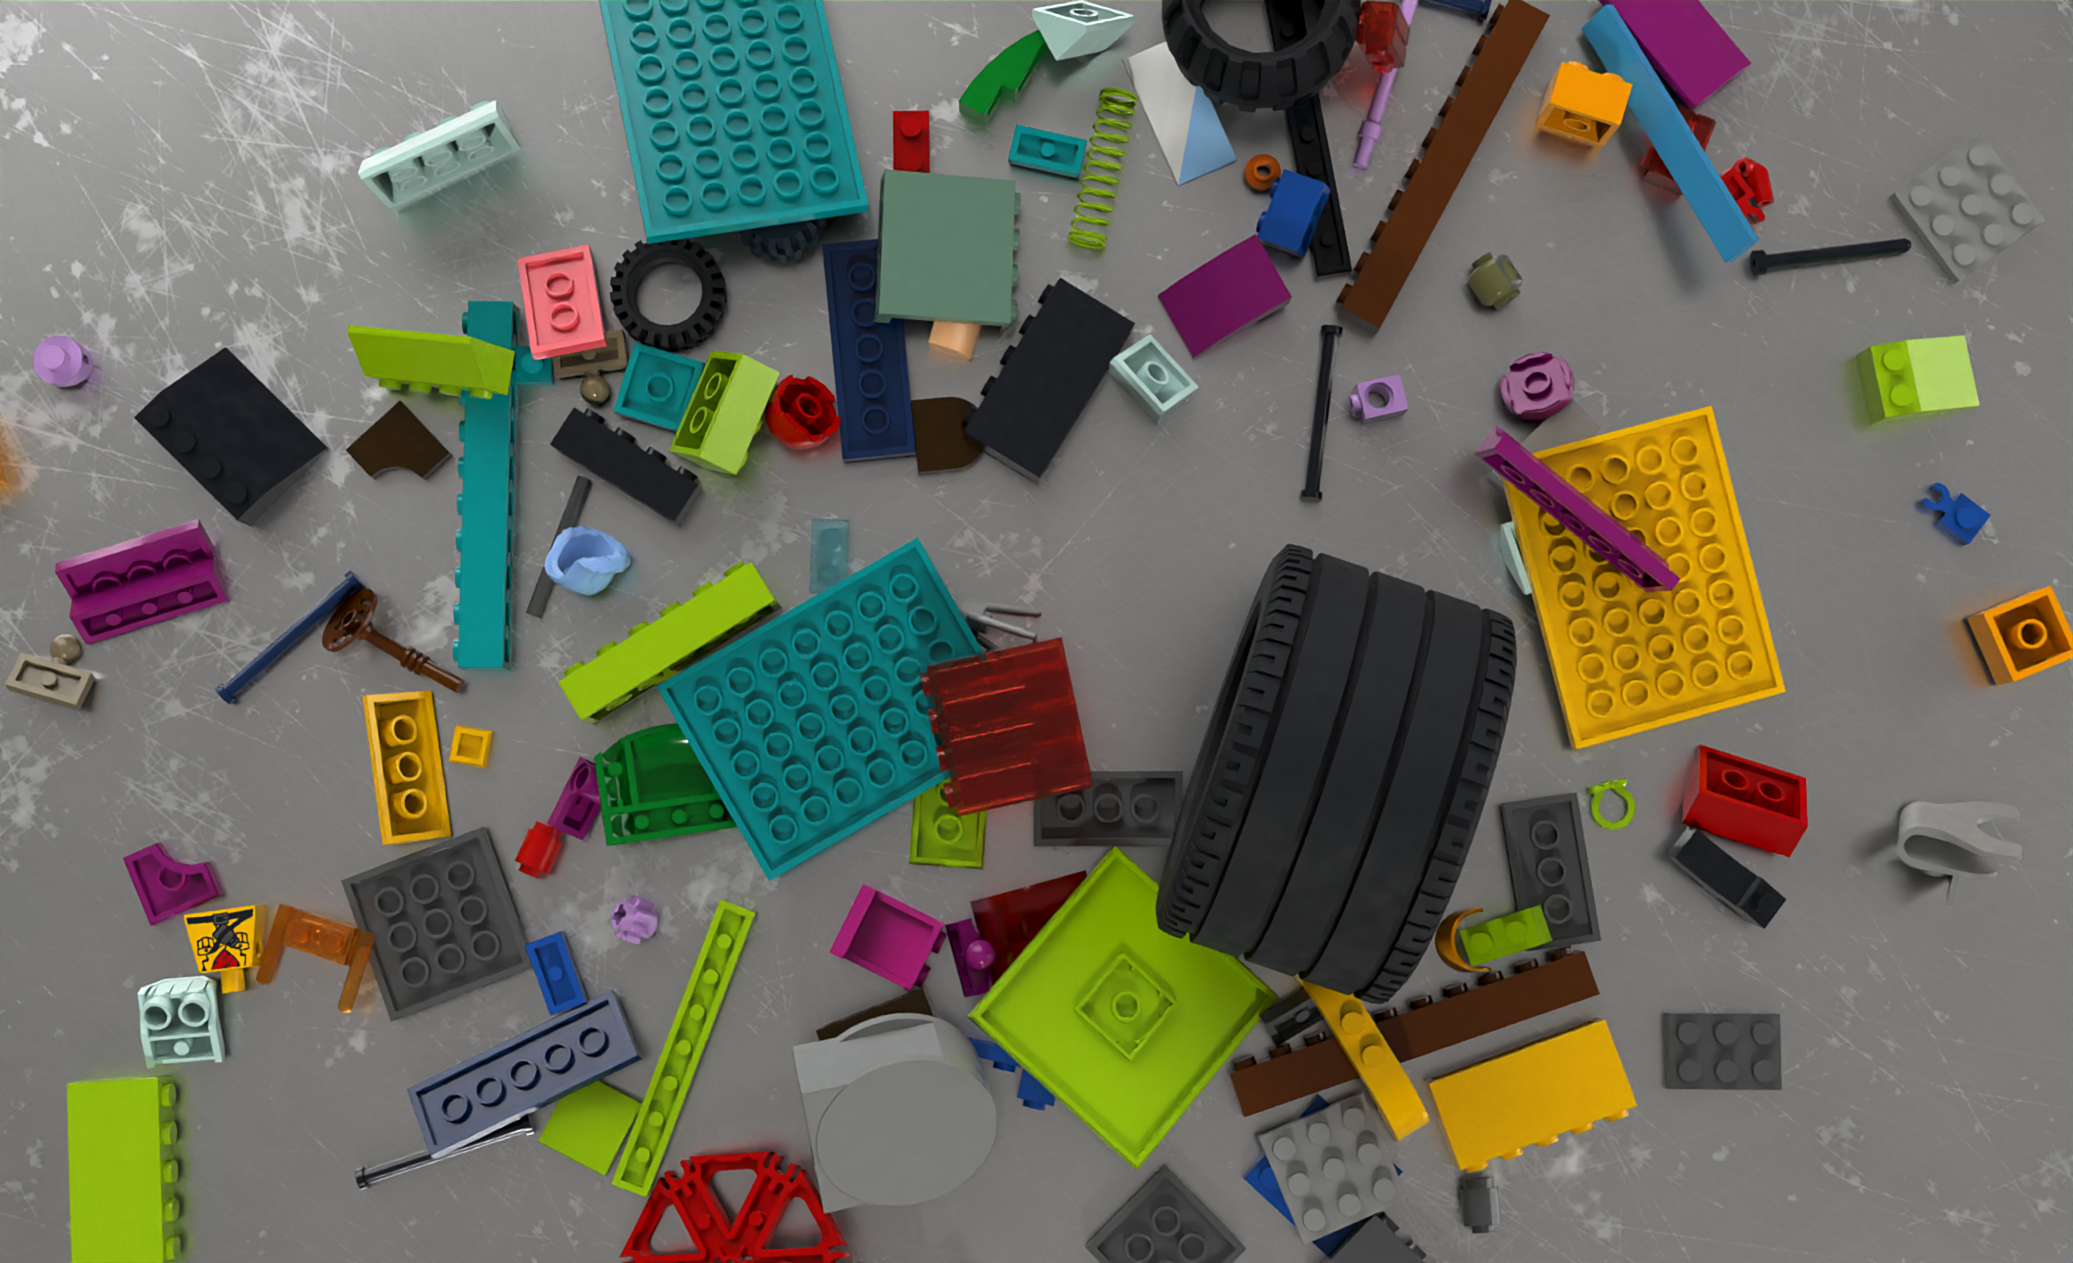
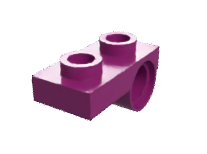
(578, 801)

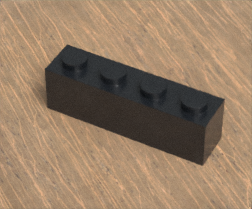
(626, 466)

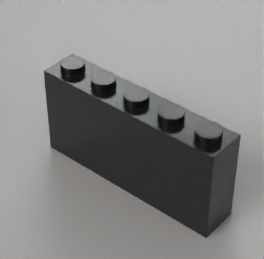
(1046, 379)

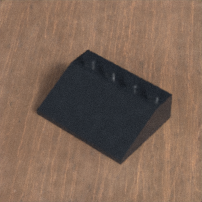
(232, 435)

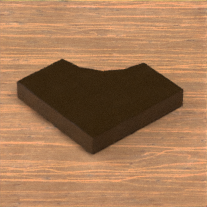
(397, 443)

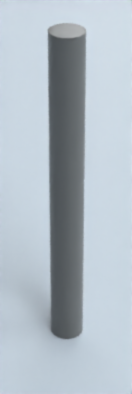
(568, 520)

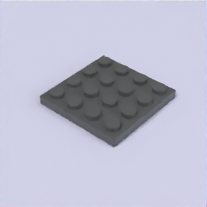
(438, 923)

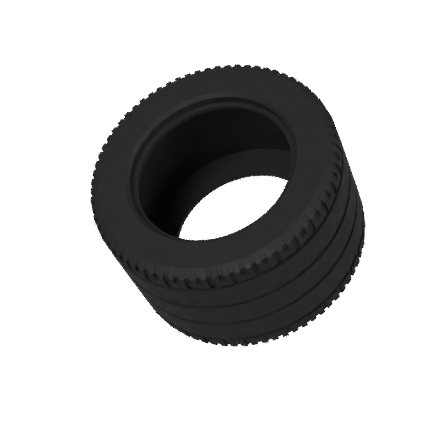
(1340, 775)

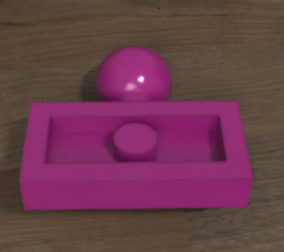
(971, 956)

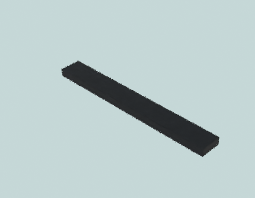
(1310, 146)

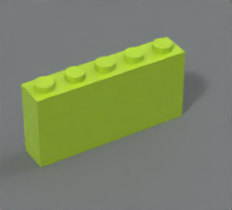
(122, 1170)

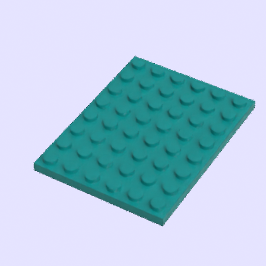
(731, 114)
(825, 708)

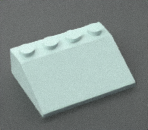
(439, 154)

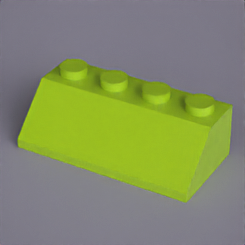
(431, 361)

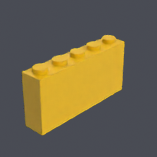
(1530, 1095)

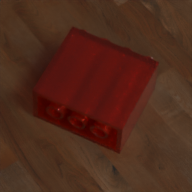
(1006, 725)

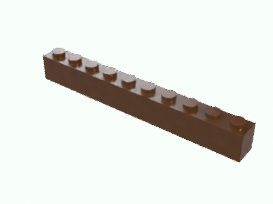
(1442, 166)
(1418, 1029)

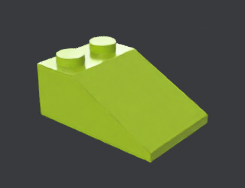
(1916, 378)

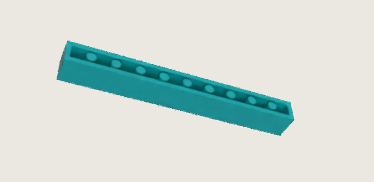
(487, 504)

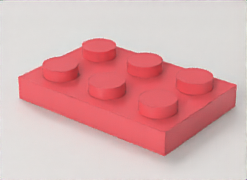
(561, 302)

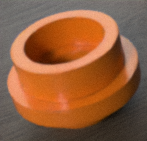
(1257, 181)

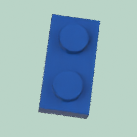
(556, 973)

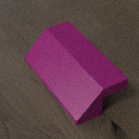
(1683, 45)
(142, 581)

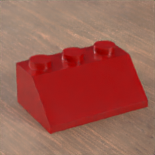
(1745, 801)

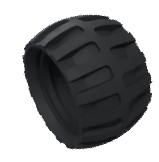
(1262, 77)

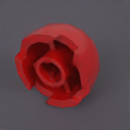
(801, 413)

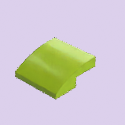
(591, 1126)

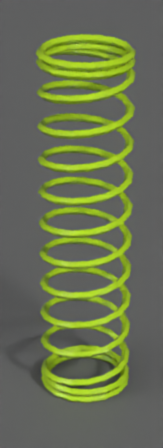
(1115, 104)

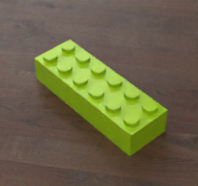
(669, 643)

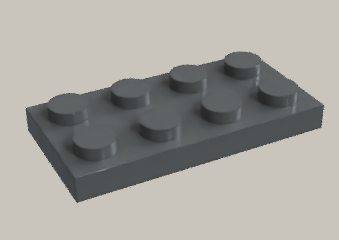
(1117, 811)
(1552, 866)

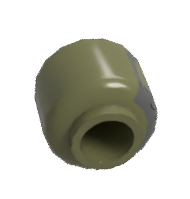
(1495, 280)

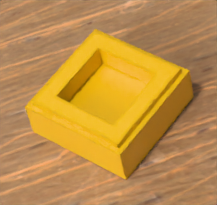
(471, 746)

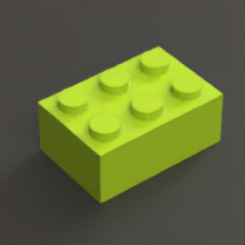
(724, 412)

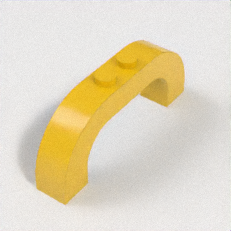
(1372, 1058)

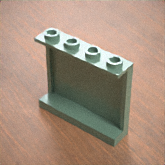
(946, 249)

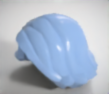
(585, 560)

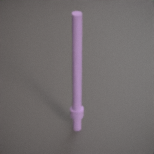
(1370, 129)

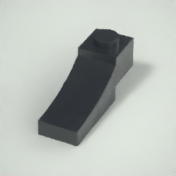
(1726, 878)

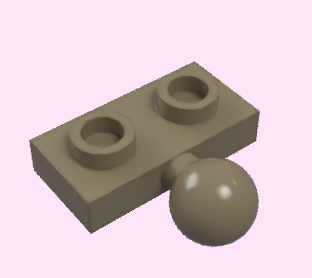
(591, 362)
(52, 679)

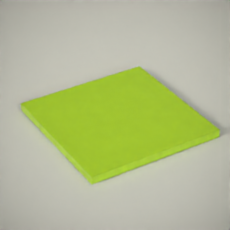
(1120, 1011)

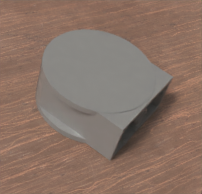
(894, 1111)

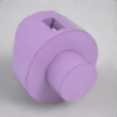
(62, 361)

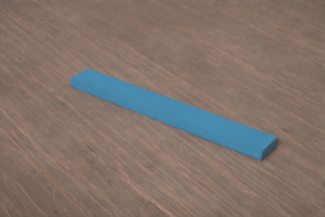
(1671, 135)

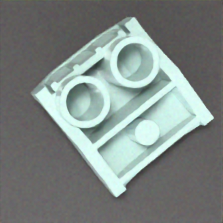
(180, 1021)

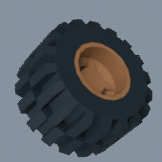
(783, 239)

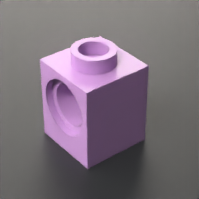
(1393, 393)

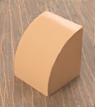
(954, 338)

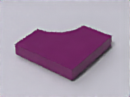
(169, 886)

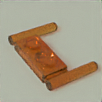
(320, 938)

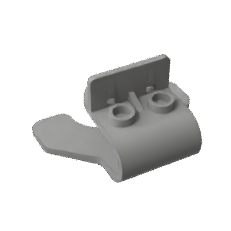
(1968, 849)

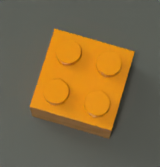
(1584, 103)
(2023, 635)

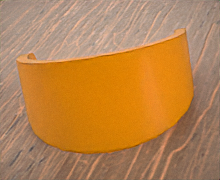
(1446, 942)

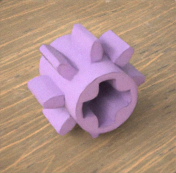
(634, 919)

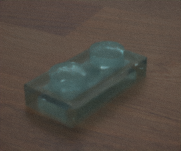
(828, 553)

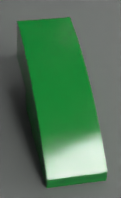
(1002, 77)

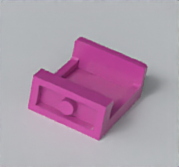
(889, 938)

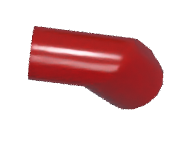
(1757, 179)

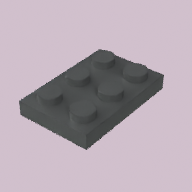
(1723, 1051)

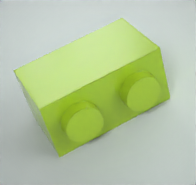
(1505, 935)

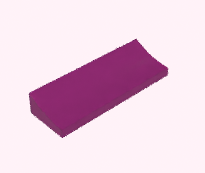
(1576, 512)

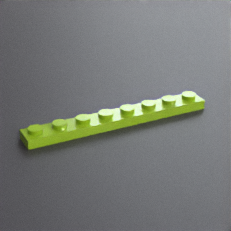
(683, 1048)

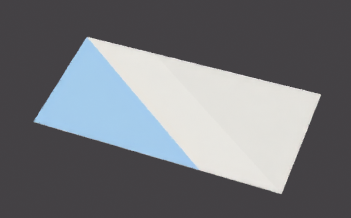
(1179, 115)

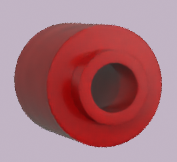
(539, 850)

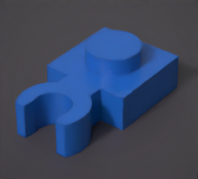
(1959, 515)

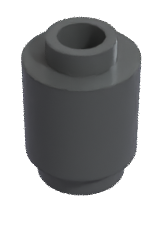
(1480, 1204)

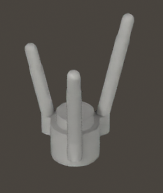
(980, 620)

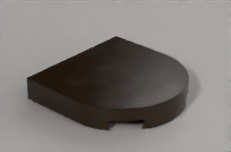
(940, 435)

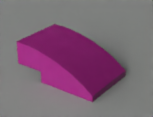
(1224, 296)

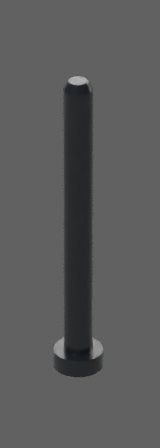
(1761, 261)

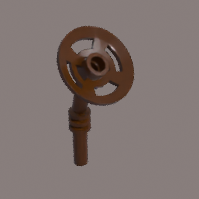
(351, 620)

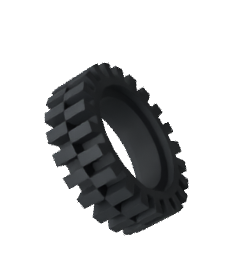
(676, 335)

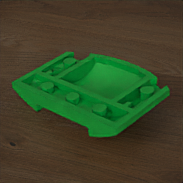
(656, 789)

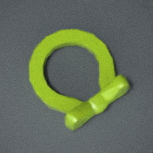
(1618, 786)

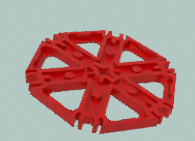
(754, 1224)

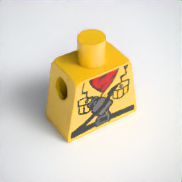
(228, 942)

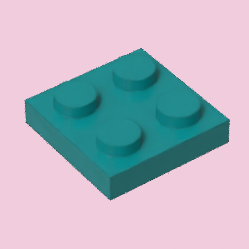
(657, 386)

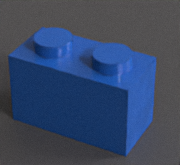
(1292, 213)

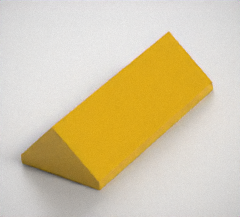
(406, 767)

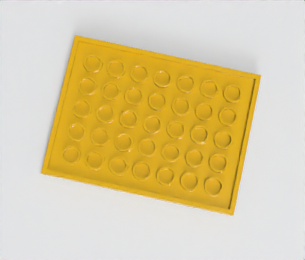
(1635, 655)

